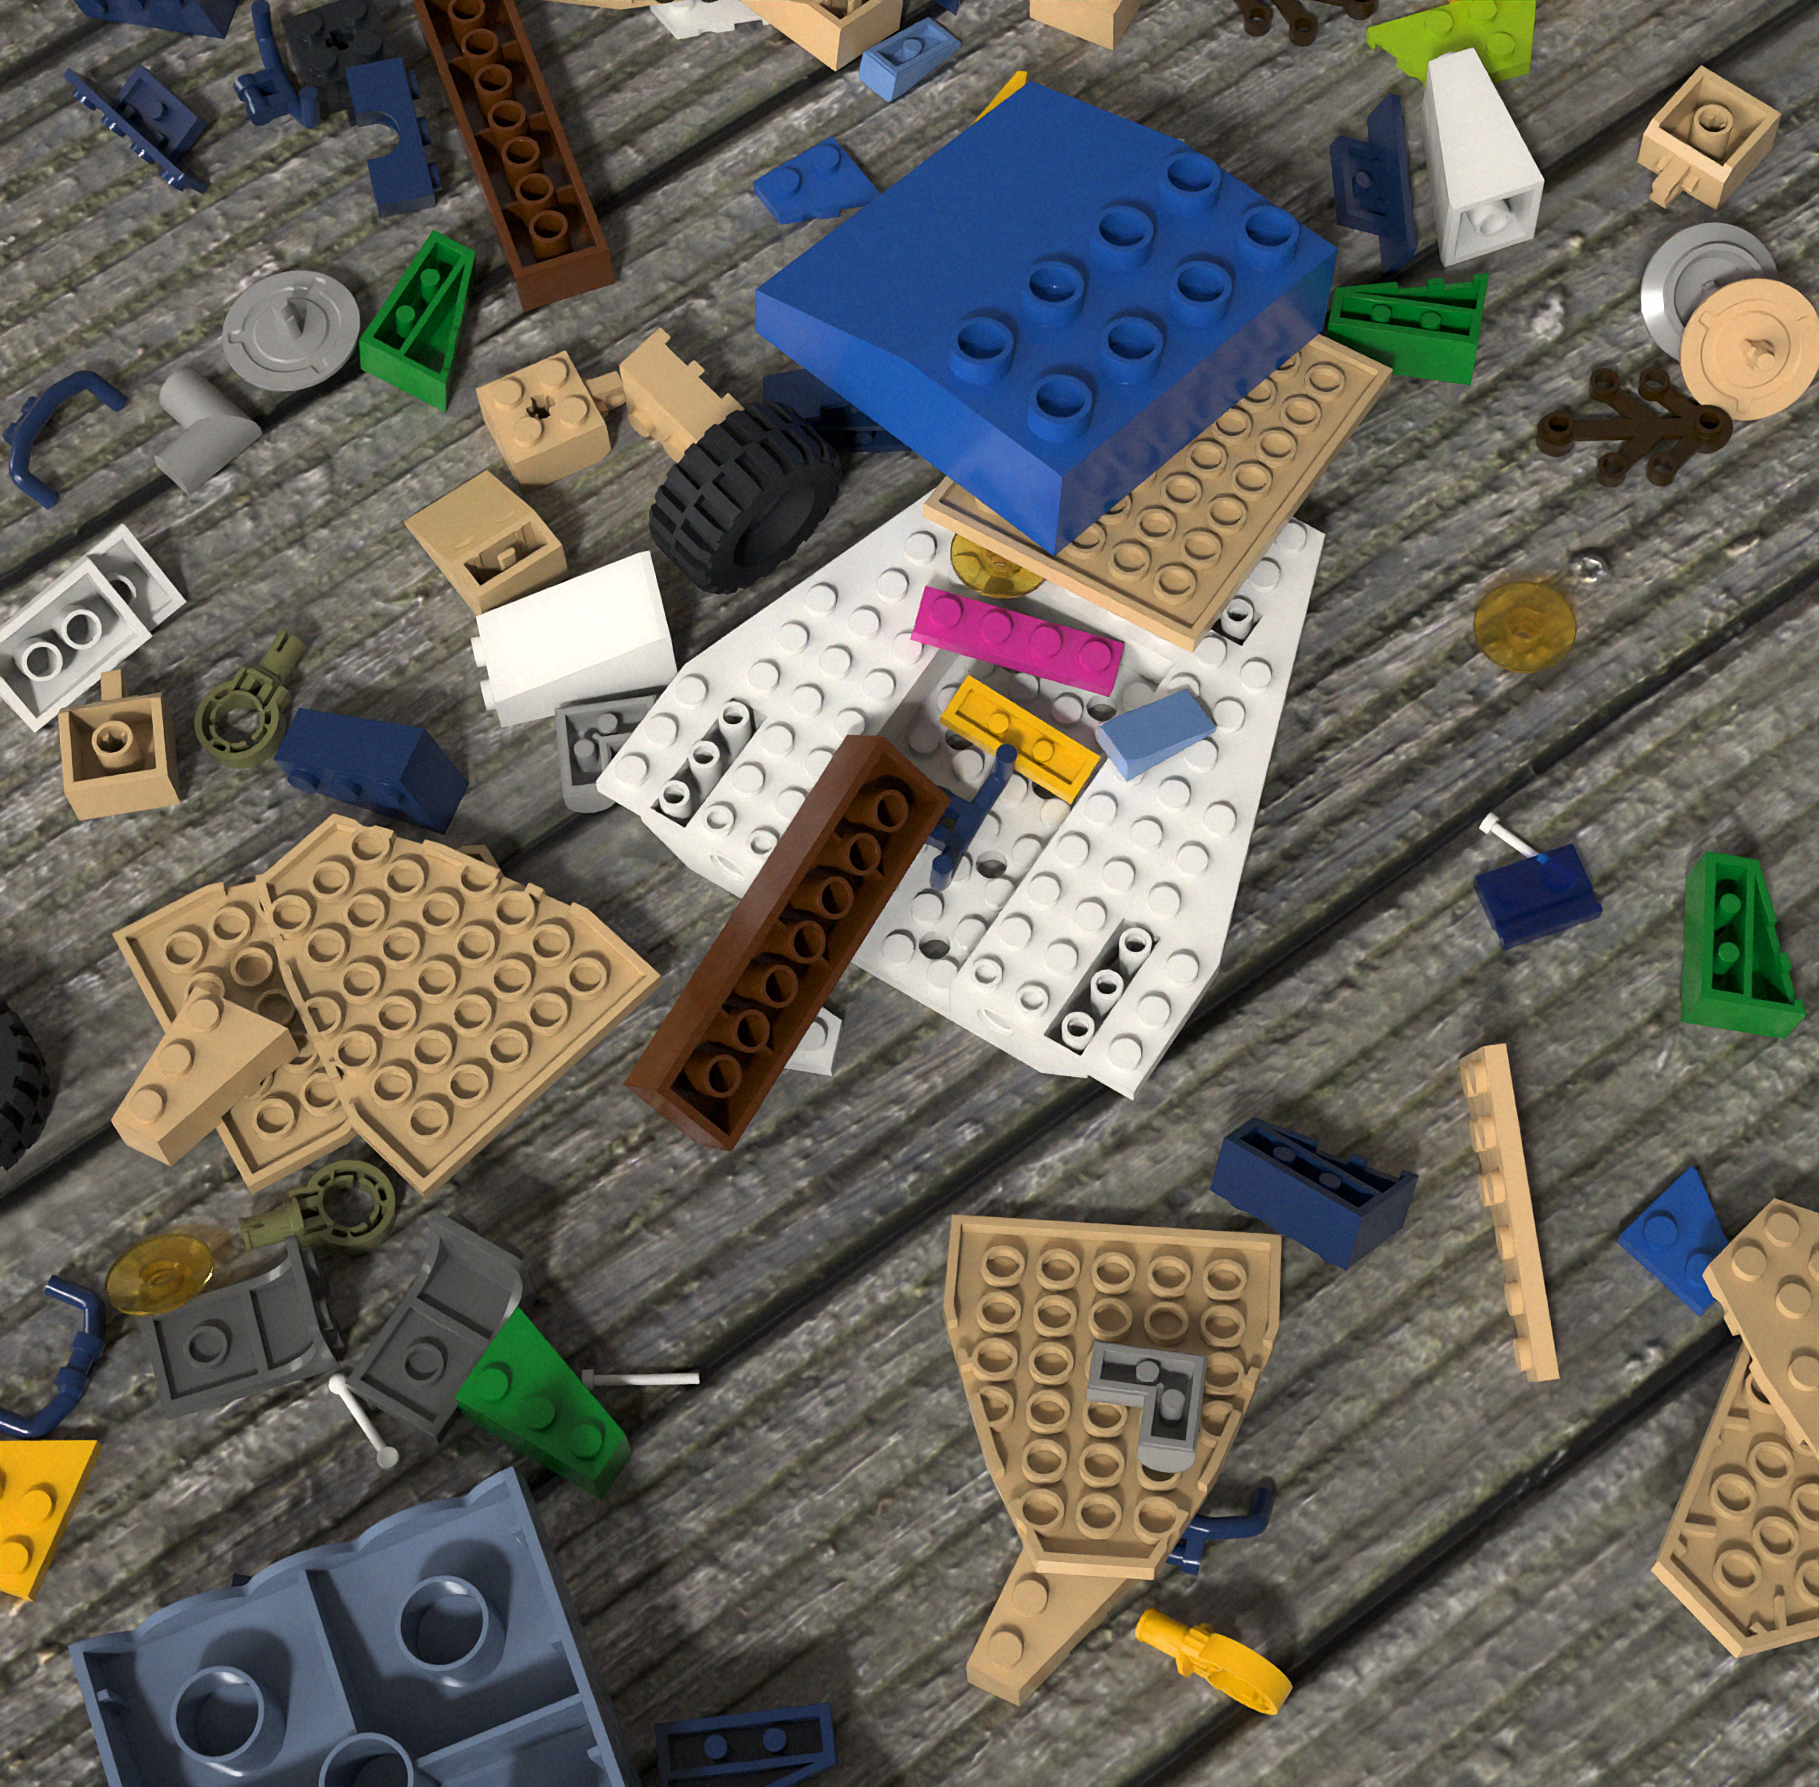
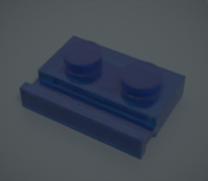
(1537, 896)

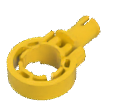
(1217, 1659)

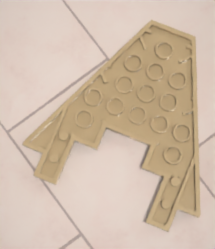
(1747, 1526)

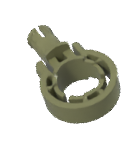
(256, 689)
(307, 1215)

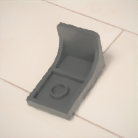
(443, 1325)
(245, 1336)

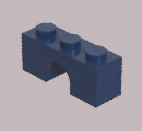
(384, 96)

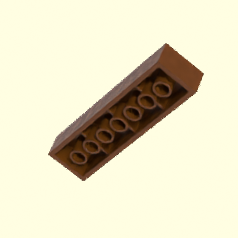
(516, 149)
(788, 942)

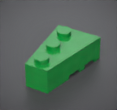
(423, 322)
(1413, 329)
(1732, 952)
(543, 1409)

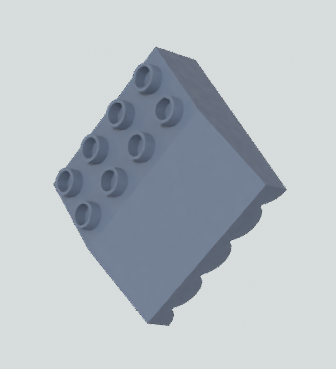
(369, 1662)

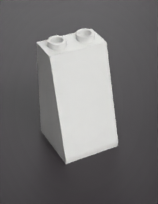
(1476, 161)
(577, 643)

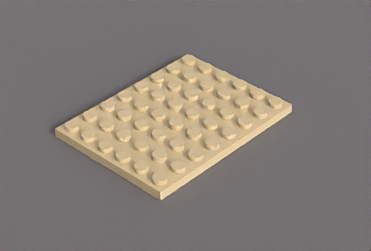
(1211, 512)

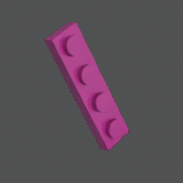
(1017, 641)

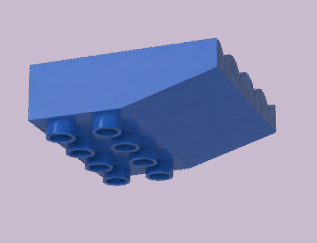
(1052, 306)

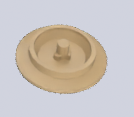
(1751, 348)

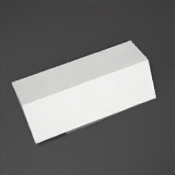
(82, 627)

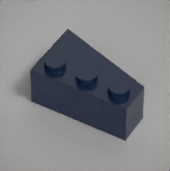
(195, 17)
(829, 413)
(373, 767)
(1309, 1194)
(748, 1748)

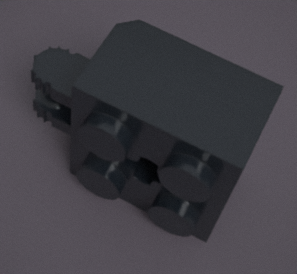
(329, 41)

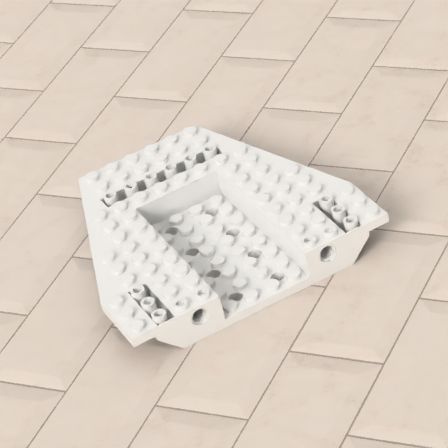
(1104, 905)

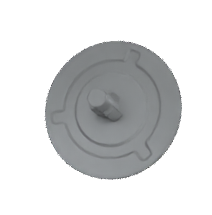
(1691, 269)
(291, 330)

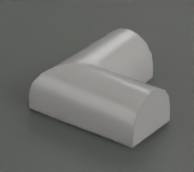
(213, 431)
(586, 744)
(1168, 1390)

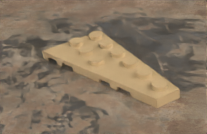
(1506, 1190)

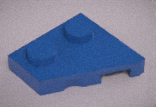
(815, 185)
(1679, 1240)

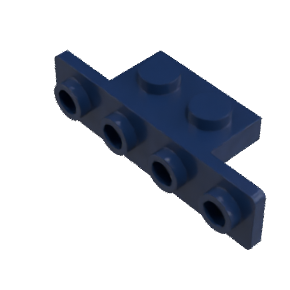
(152, 117)
(1374, 184)

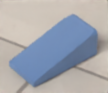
(906, 58)
(1153, 733)

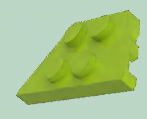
(1495, 28)

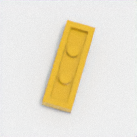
(1041, 750)

